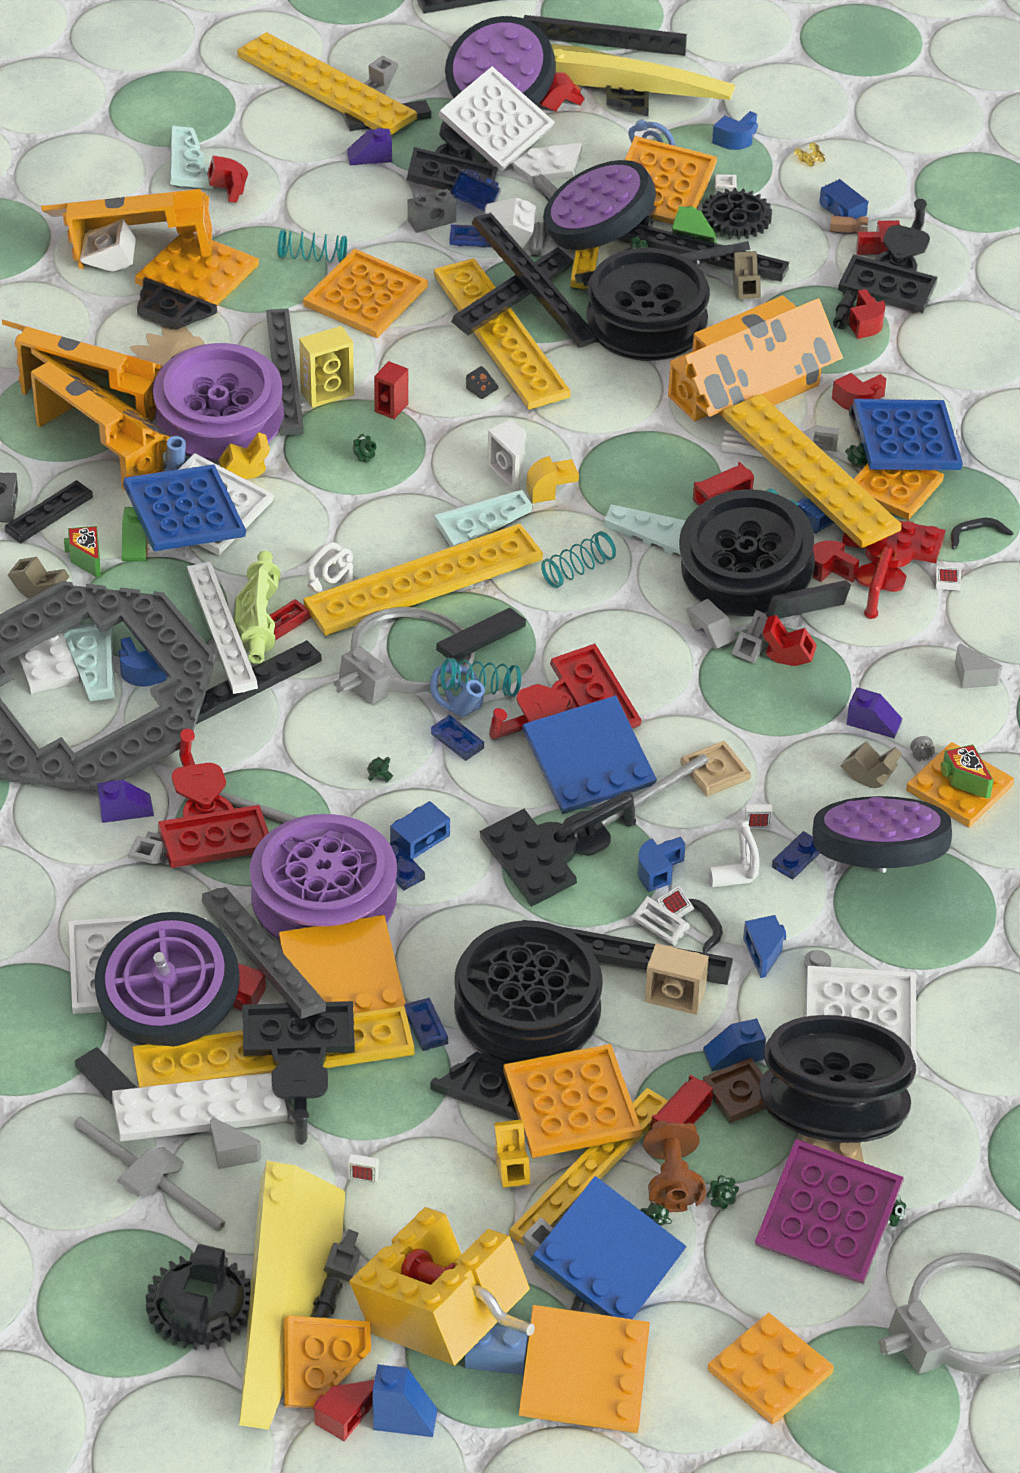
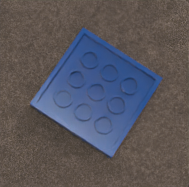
(907, 434)
(184, 507)
(589, 754)
(608, 1252)

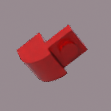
(562, 89)
(227, 174)
(872, 242)
(867, 316)
(850, 388)
(831, 558)
(788, 647)

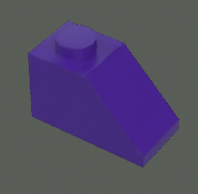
(371, 148)
(873, 713)
(123, 801)

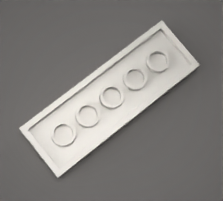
(191, 1106)

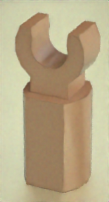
(848, 224)

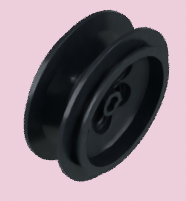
(746, 550)

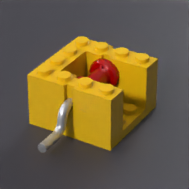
(436, 1297)

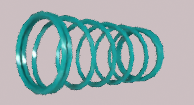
(281, 246)
(560, 577)
(507, 679)

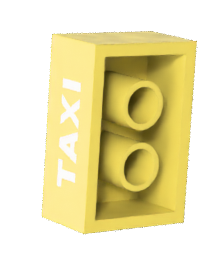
(326, 366)

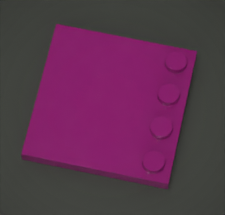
(829, 1211)

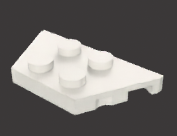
(552, 162)

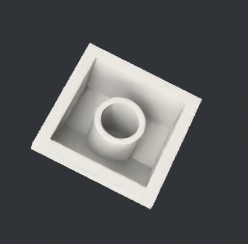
(515, 216)
(109, 247)
(507, 452)

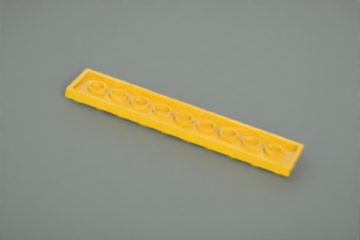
(326, 83)
(505, 337)
(812, 471)
(423, 578)
(376, 1035)

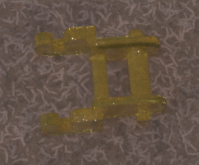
(804, 156)

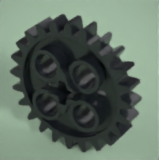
(737, 213)

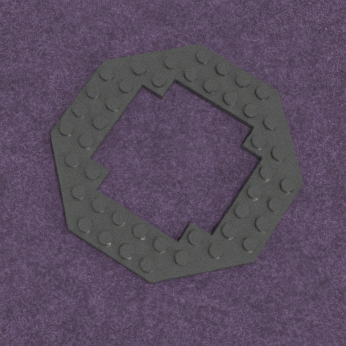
(140, 743)

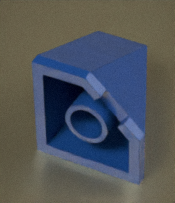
(401, 1403)

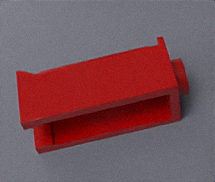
(730, 480)
(687, 1103)

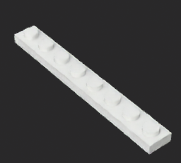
(222, 628)

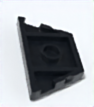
(628, 100)
(171, 306)
(480, 1083)

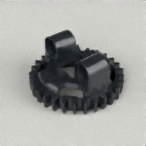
(191, 1310)

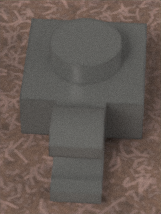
(342, 1258)

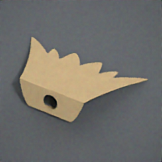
(166, 347)

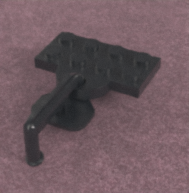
(443, 166)
(894, 273)
(539, 854)
(298, 1049)

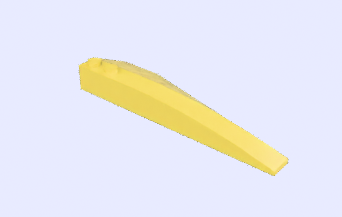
(601, 69)
(293, 1238)

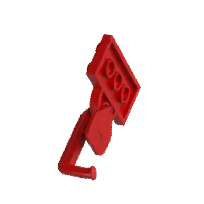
(892, 552)
(582, 680)
(209, 823)

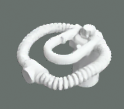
(330, 555)
(741, 872)

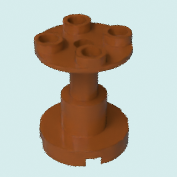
(676, 1184)

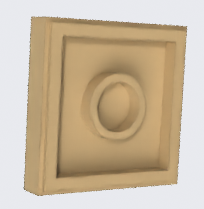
(720, 772)

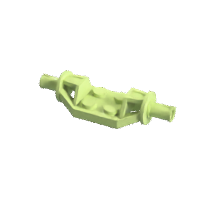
(250, 614)

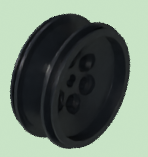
(647, 303)
(527, 991)
(837, 1078)

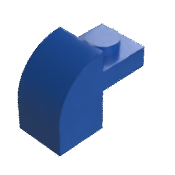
(733, 133)
(139, 667)
(657, 860)

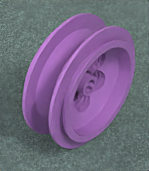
(218, 398)
(322, 874)

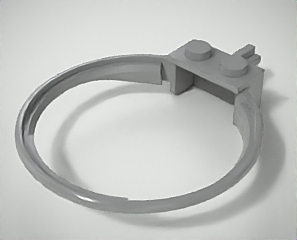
(370, 676)
(920, 1336)

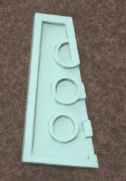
(187, 160)
(482, 517)
(648, 526)
(93, 659)

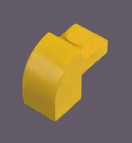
(246, 461)
(545, 475)
(510, 1153)

